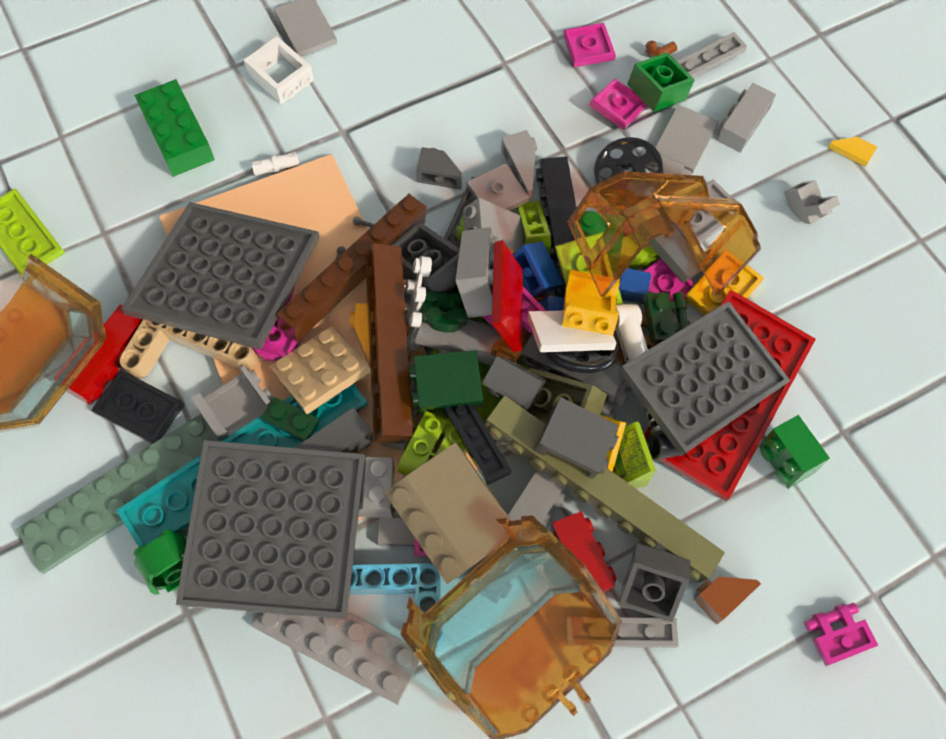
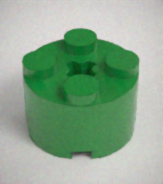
(161, 561)

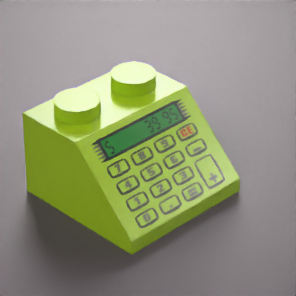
(633, 458)

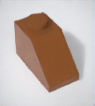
(724, 595)

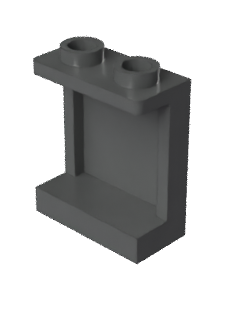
(578, 437)

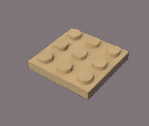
(319, 369)

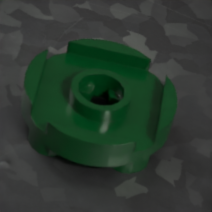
(436, 304)

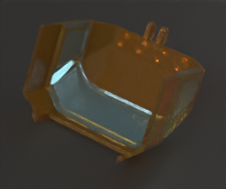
(44, 344)
(516, 632)

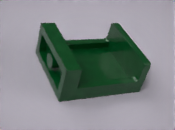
(446, 380)

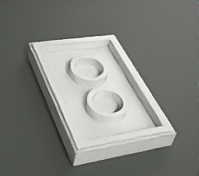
(554, 337)

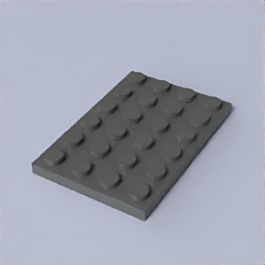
(703, 377)

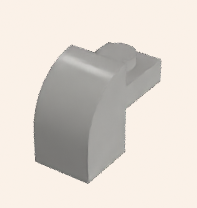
(808, 203)

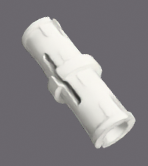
(275, 163)

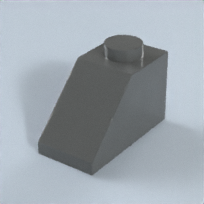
(438, 169)

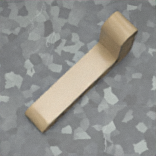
(159, 336)

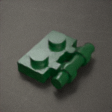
(660, 317)

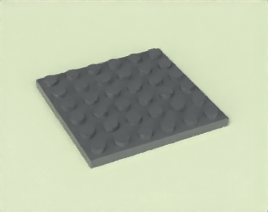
(222, 275)
(272, 530)

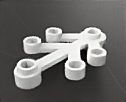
(413, 317)

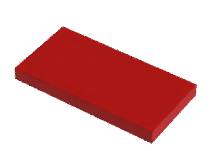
(507, 296)

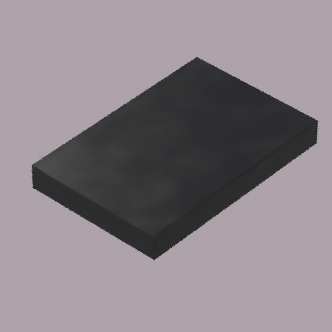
(138, 407)

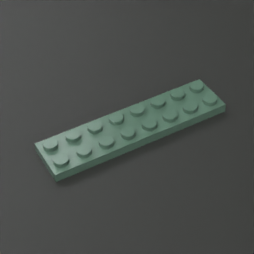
(92, 509)

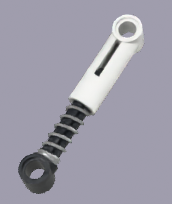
(633, 345)

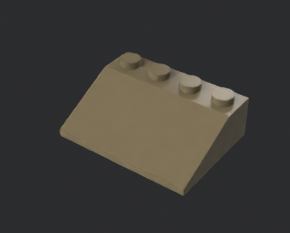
(450, 512)

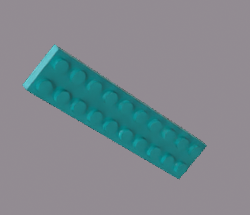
(171, 500)

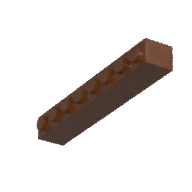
(347, 270)
(388, 345)

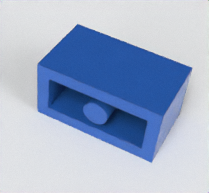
(539, 271)

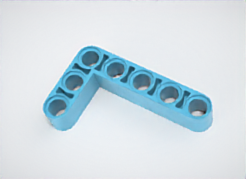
(387, 586)

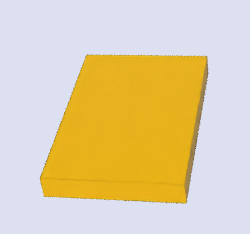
(704, 299)

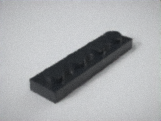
(478, 442)

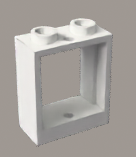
(267, 57)

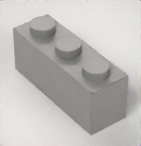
(745, 117)

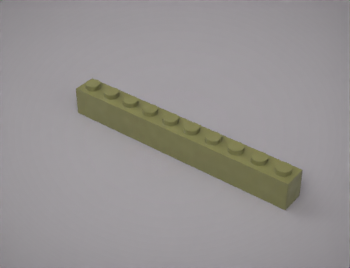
(607, 493)

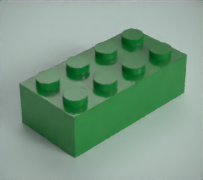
(174, 127)

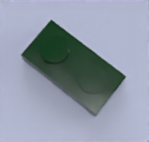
(290, 419)

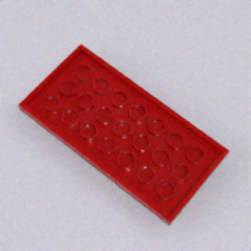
(725, 455)

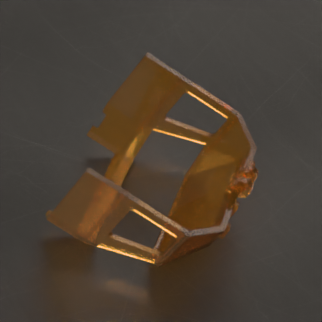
(641, 208)

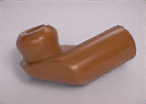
(654, 50)

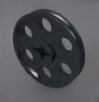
(627, 159)
(594, 363)

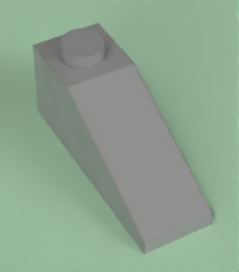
(520, 156)

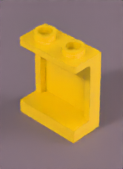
(585, 307)

